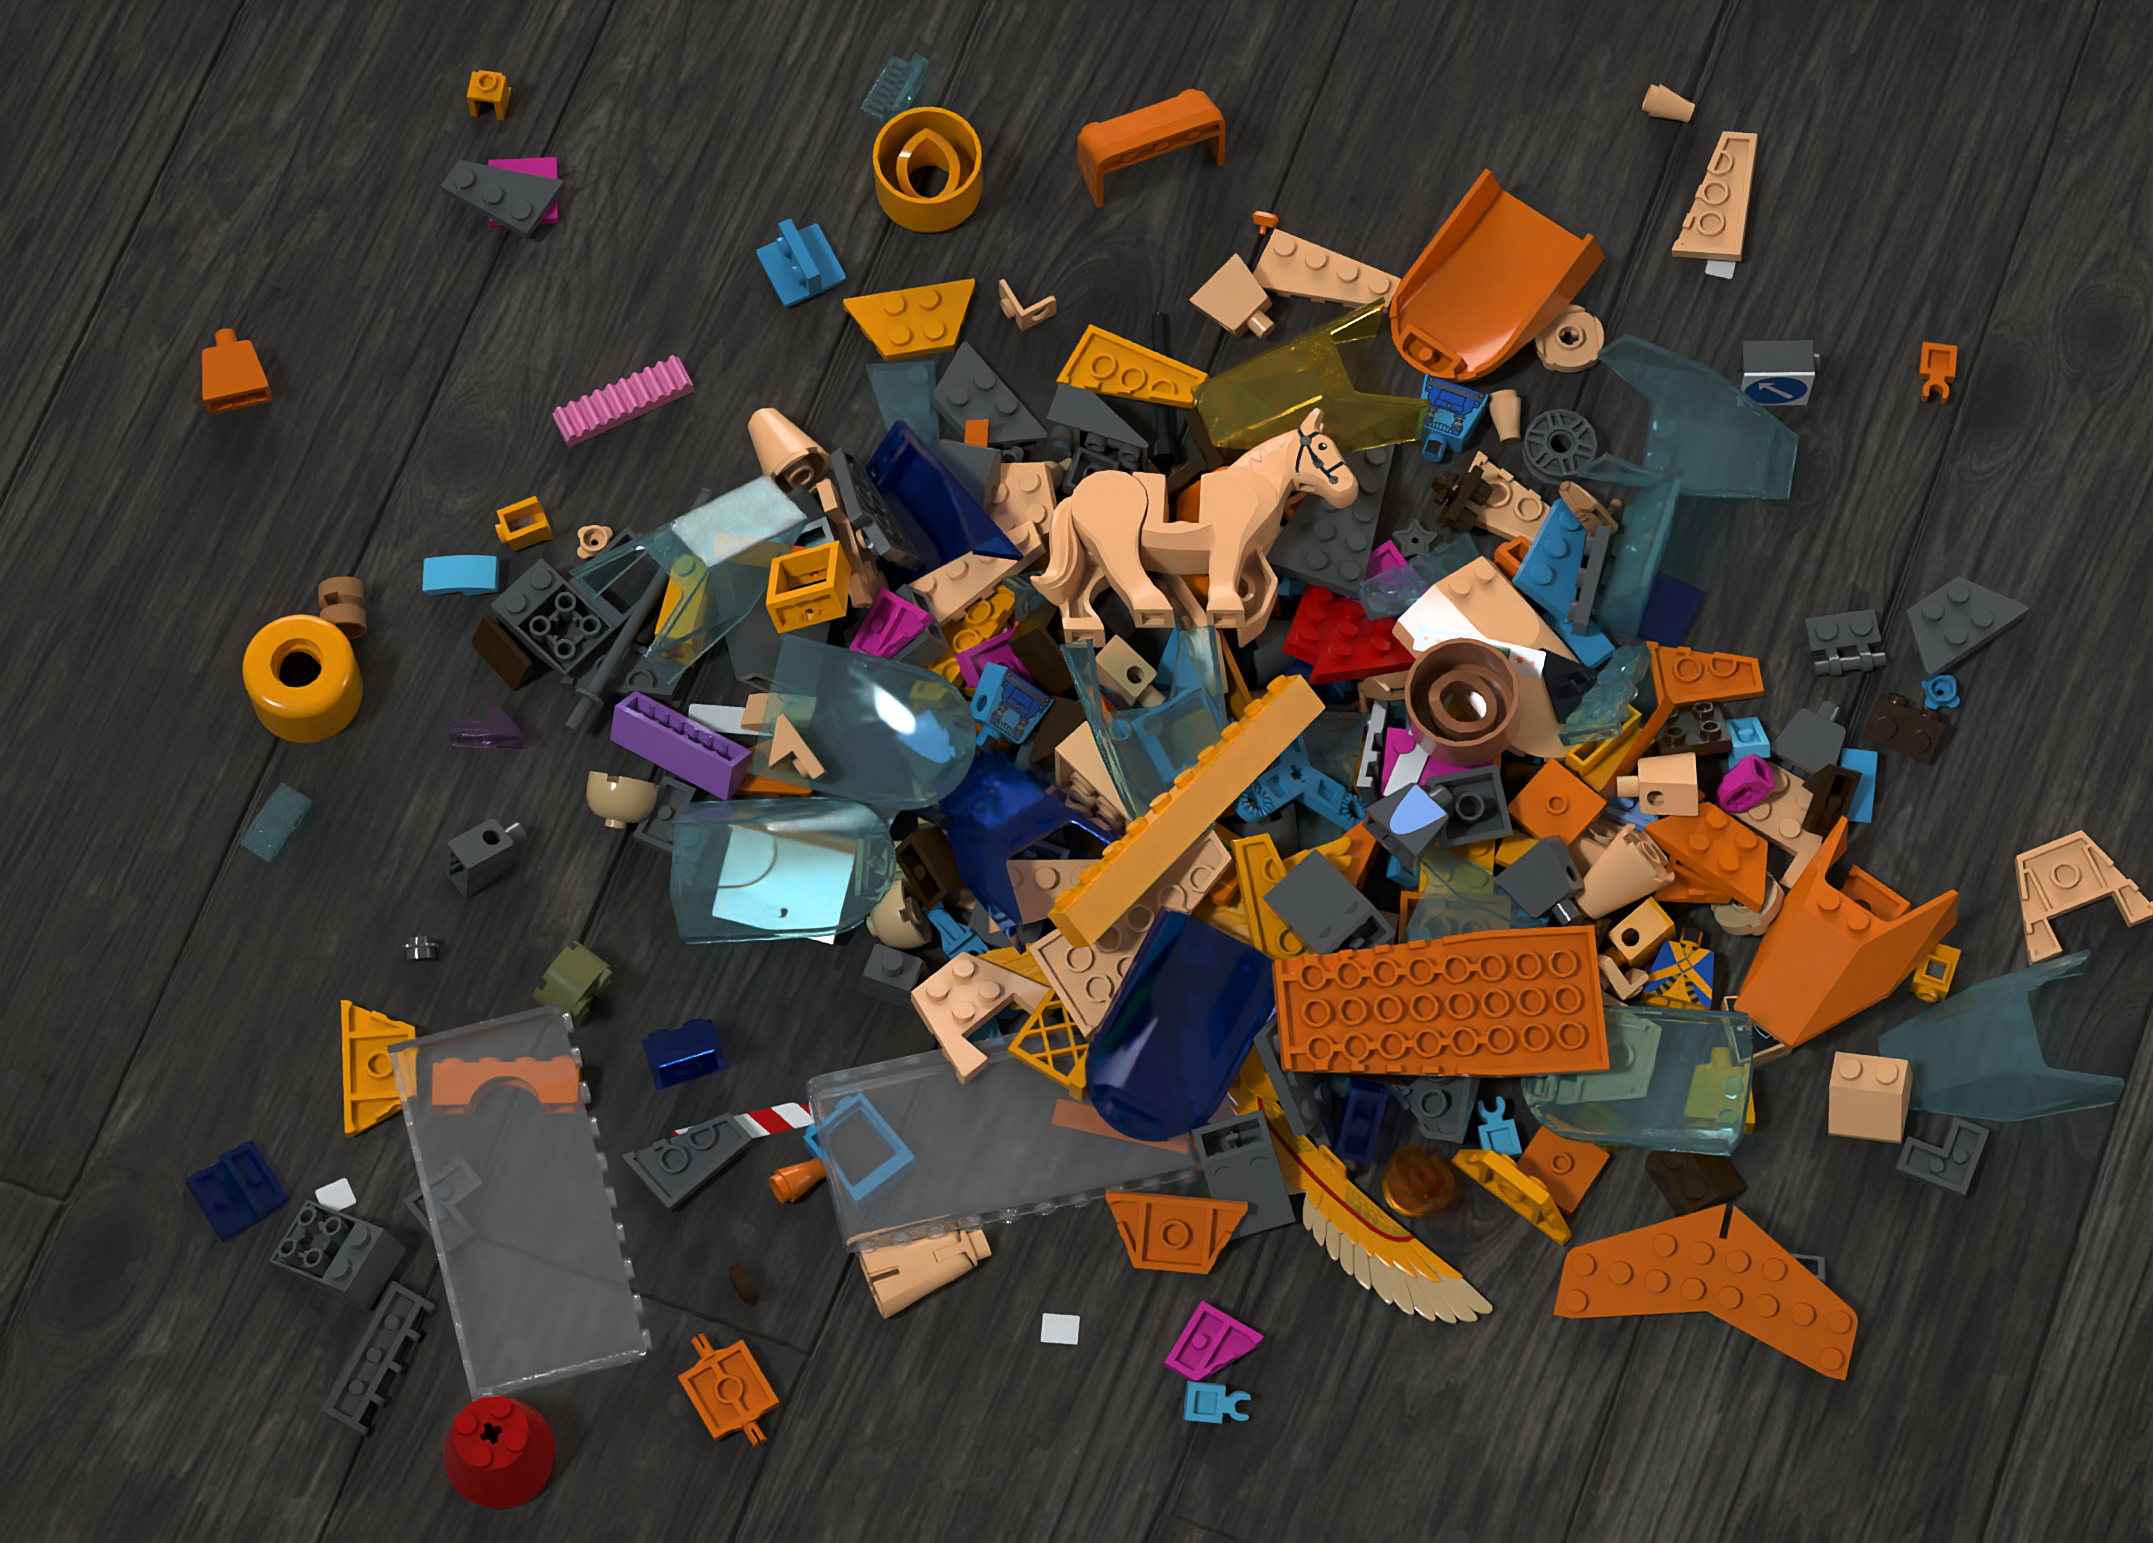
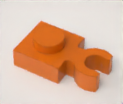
(1937, 367)

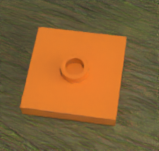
(1556, 805)
(1563, 1167)

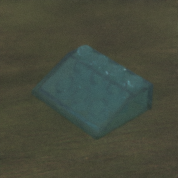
(1637, 557)

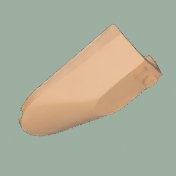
(1488, 606)

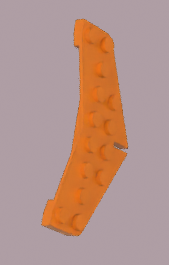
(1738, 1278)

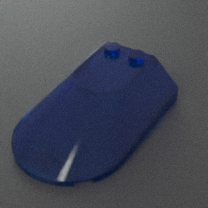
(1178, 1028)

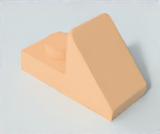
(789, 742)

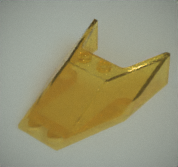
(1291, 379)

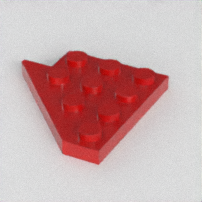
(1342, 640)

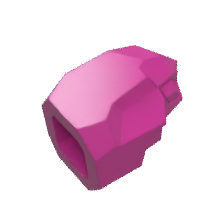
(1745, 785)

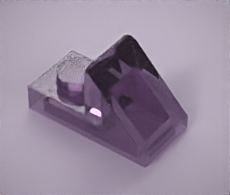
(494, 732)

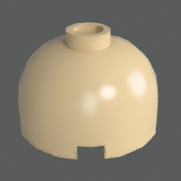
(620, 798)
(900, 919)

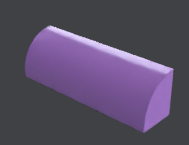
(680, 745)

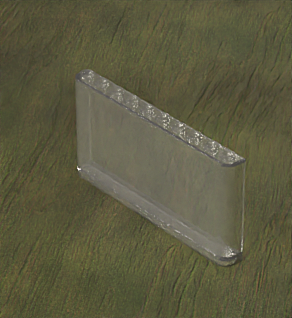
(931, 1156)
(519, 1202)

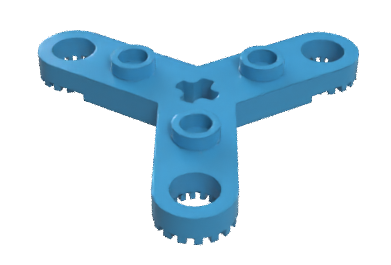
(1311, 788)

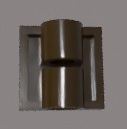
(1693, 729)

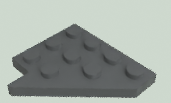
(870, 511)
(1303, 1095)

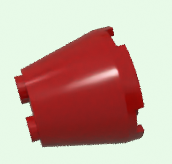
(501, 1472)

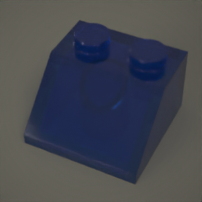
(683, 1053)

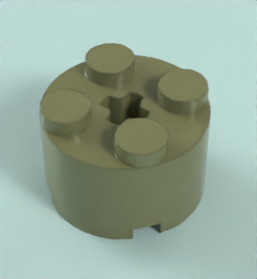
(575, 981)

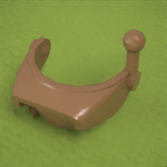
(1582, 505)
(1379, 688)

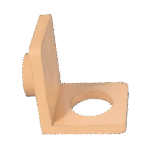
(1025, 318)

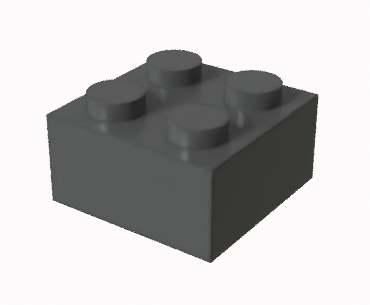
(1083, 465)

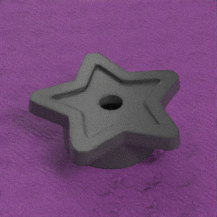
(1414, 531)

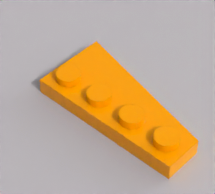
(1130, 371)
(1257, 872)

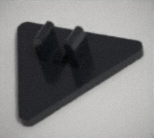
(1566, 683)

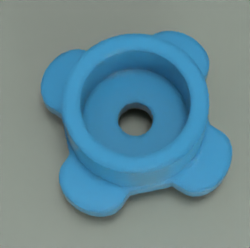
(1947, 685)

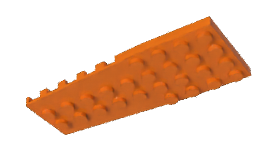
(1447, 1007)

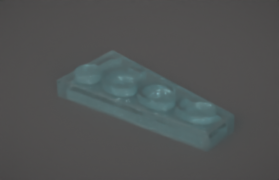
(1401, 587)

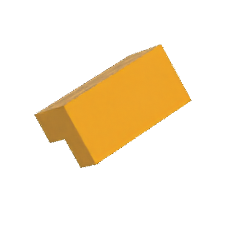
(1600, 758)

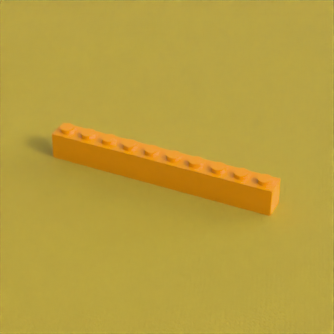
(1185, 810)

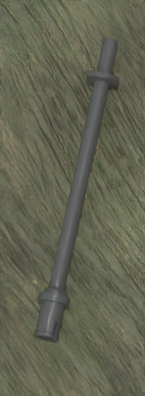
(590, 696)

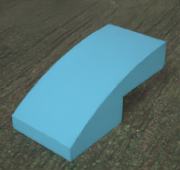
(461, 573)

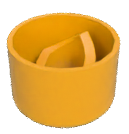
(928, 139)
(311, 710)

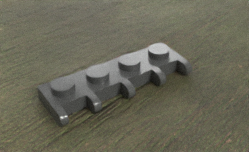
(374, 1357)

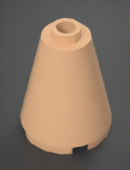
(787, 452)
(1623, 874)

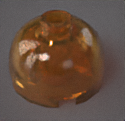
(1416, 1183)

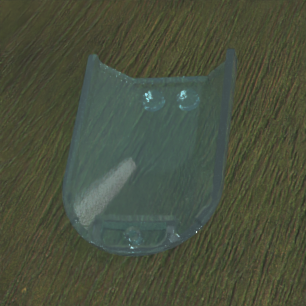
(777, 868)
(1670, 1085)

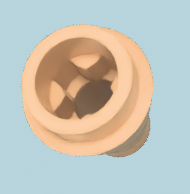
(1666, 104)
(1506, 413)

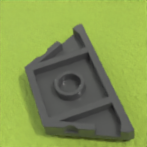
(976, 393)
(1957, 623)

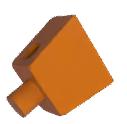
(232, 375)

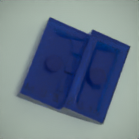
(237, 1190)

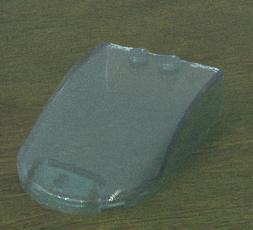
(874, 724)

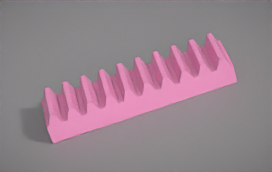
(622, 401)

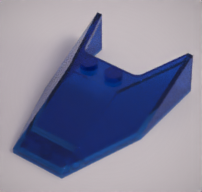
(931, 508)
(999, 814)

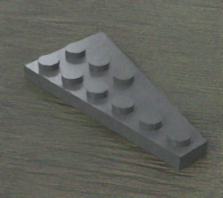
(1330, 543)

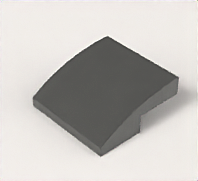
(974, 467)

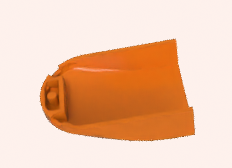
(1487, 285)

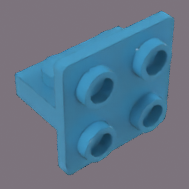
(800, 263)

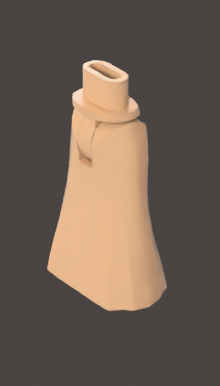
(912, 1271)

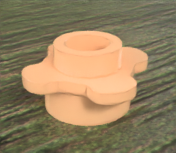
(592, 533)

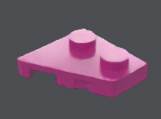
(889, 625)
(1210, 1344)

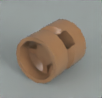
(342, 605)

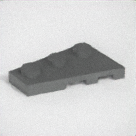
(631, 673)

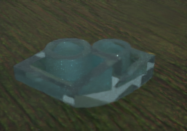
(275, 822)

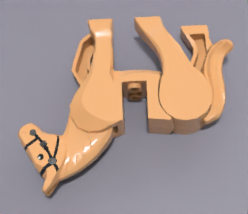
(1122, 526)

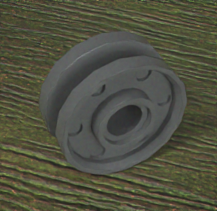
(1563, 429)

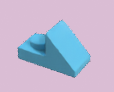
(1747, 738)

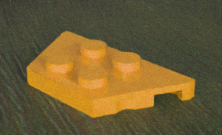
(913, 319)
(367, 1067)
(1519, 1192)

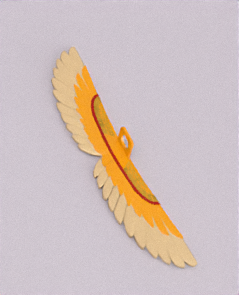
(1355, 1227)

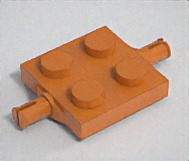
(728, 1390)

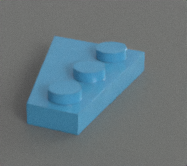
(1553, 561)

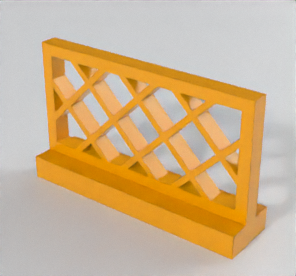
(1076, 1079)

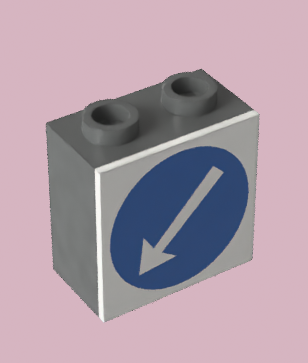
(1777, 371)

